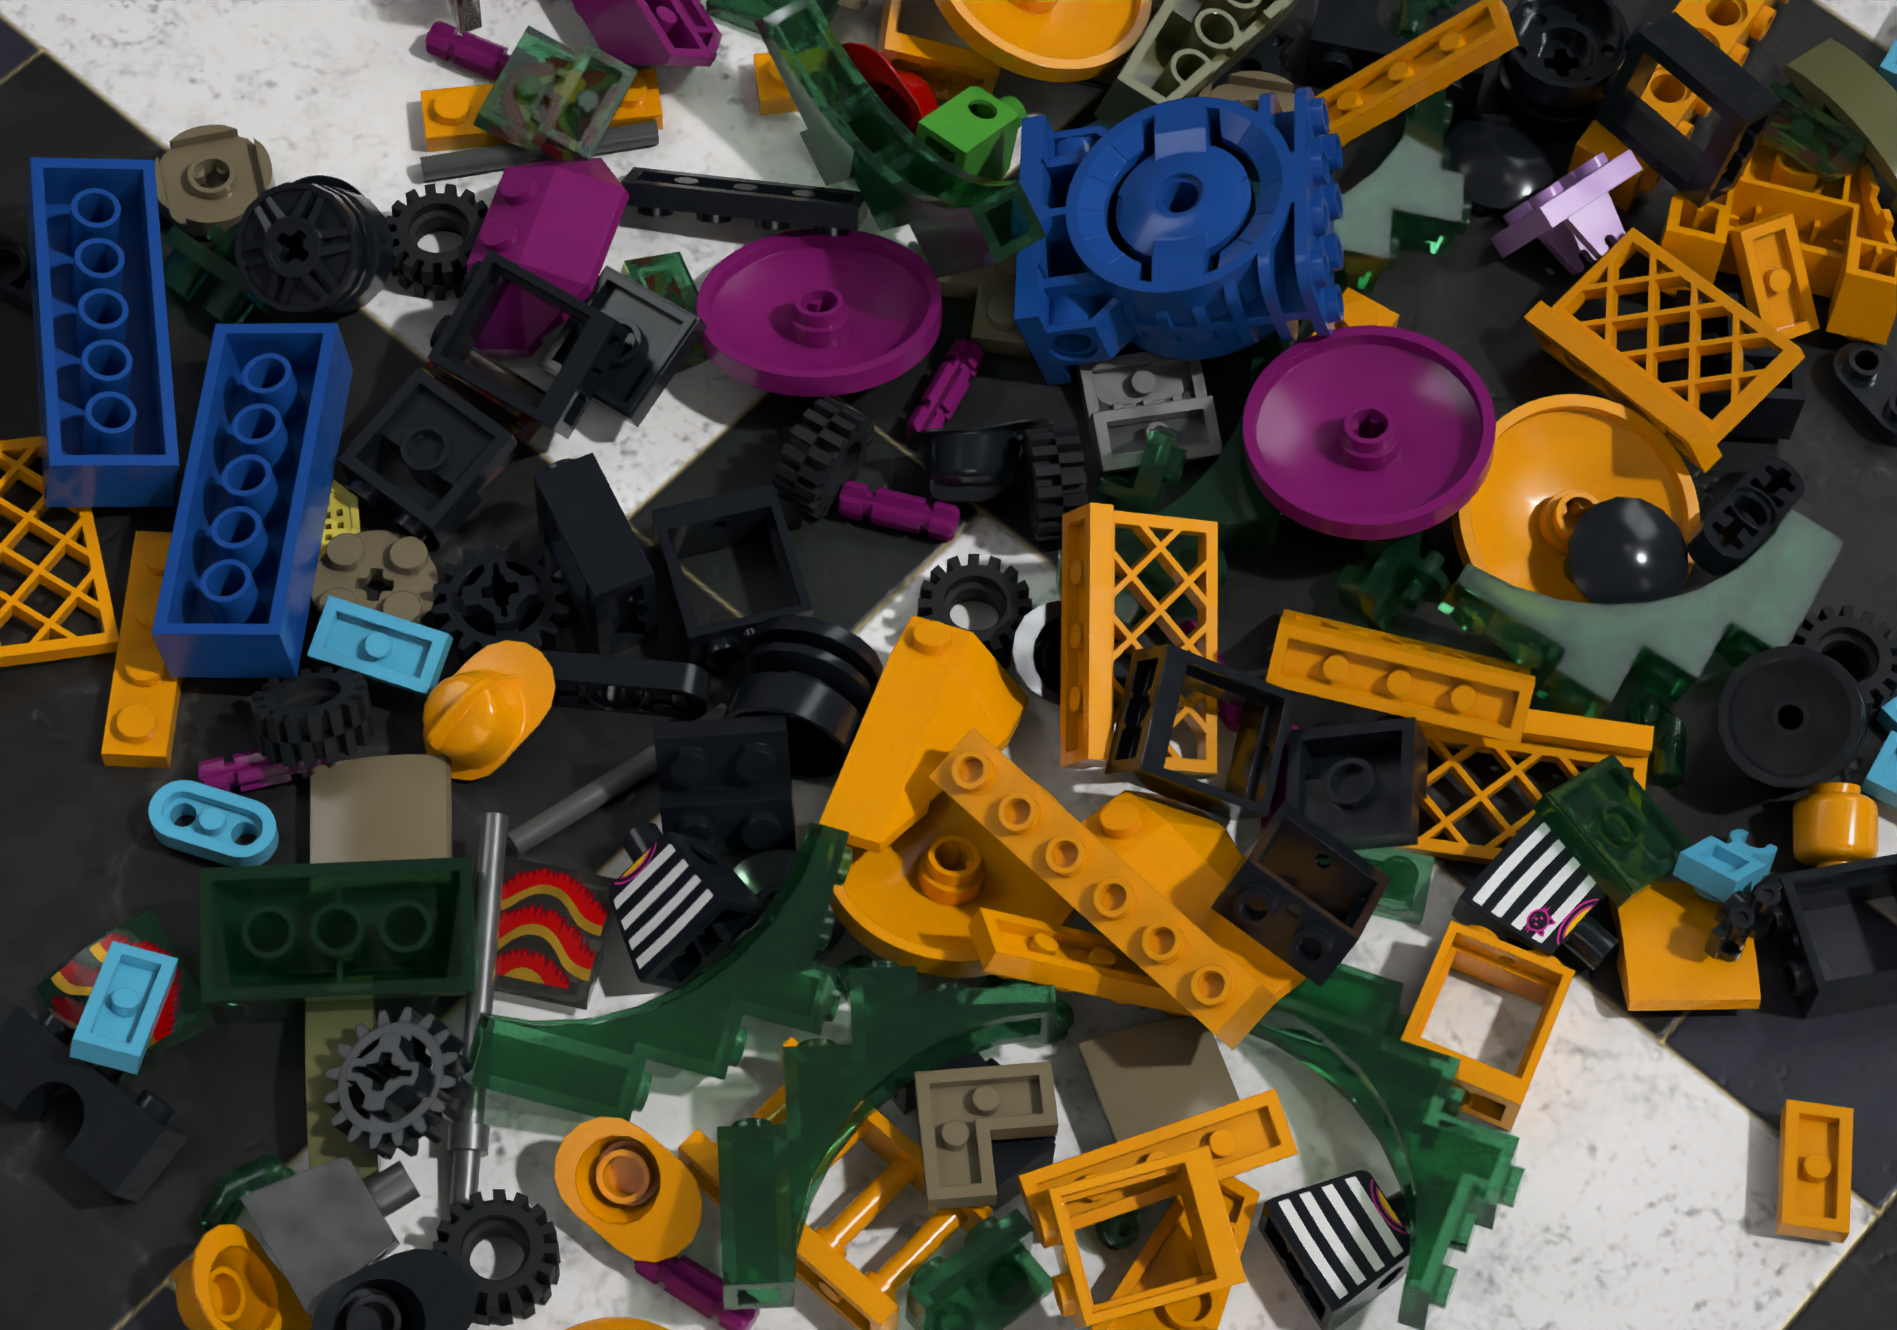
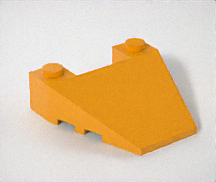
(1838, 226)

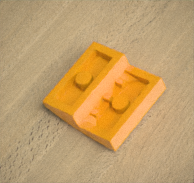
(1665, 959)

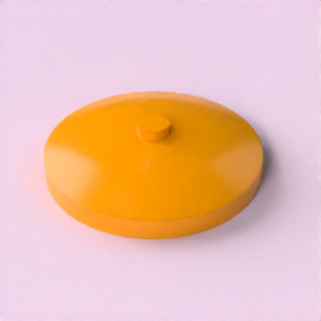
(1050, 36)
(1549, 470)
(929, 883)

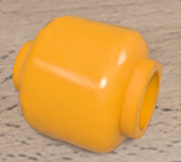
(1834, 825)

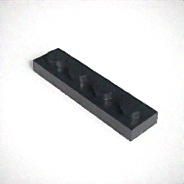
(768, 203)

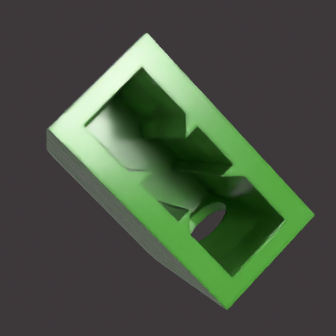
(975, 131)

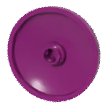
(819, 312)
(1369, 432)

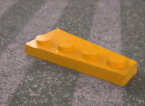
(1173, 1257)

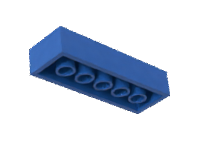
(101, 334)
(253, 502)

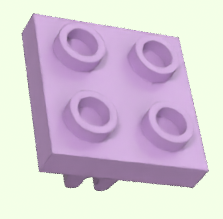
(1572, 213)

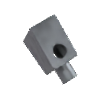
(329, 1223)

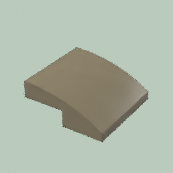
(381, 809)
(1156, 1074)

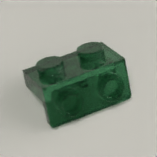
(982, 1283)

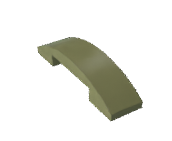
(1856, 95)
(325, 1028)

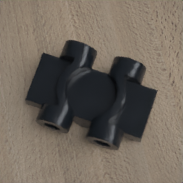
(1743, 917)

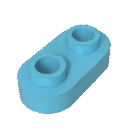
(218, 823)

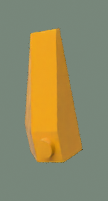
(925, 703)
(1189, 864)

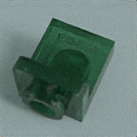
(1159, 465)

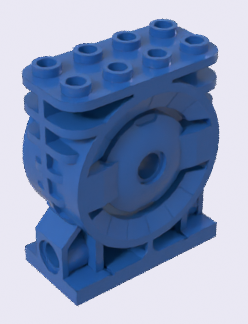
(1180, 201)

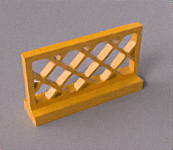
(1618, 373)
(1091, 624)
(63, 642)
(1401, 676)
(1545, 738)

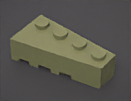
(1187, 50)

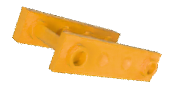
(861, 1299)

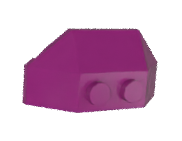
(652, 31)
(555, 224)

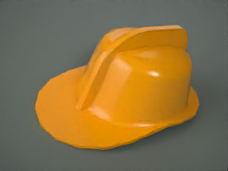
(488, 708)
(628, 1188)
(235, 1286)

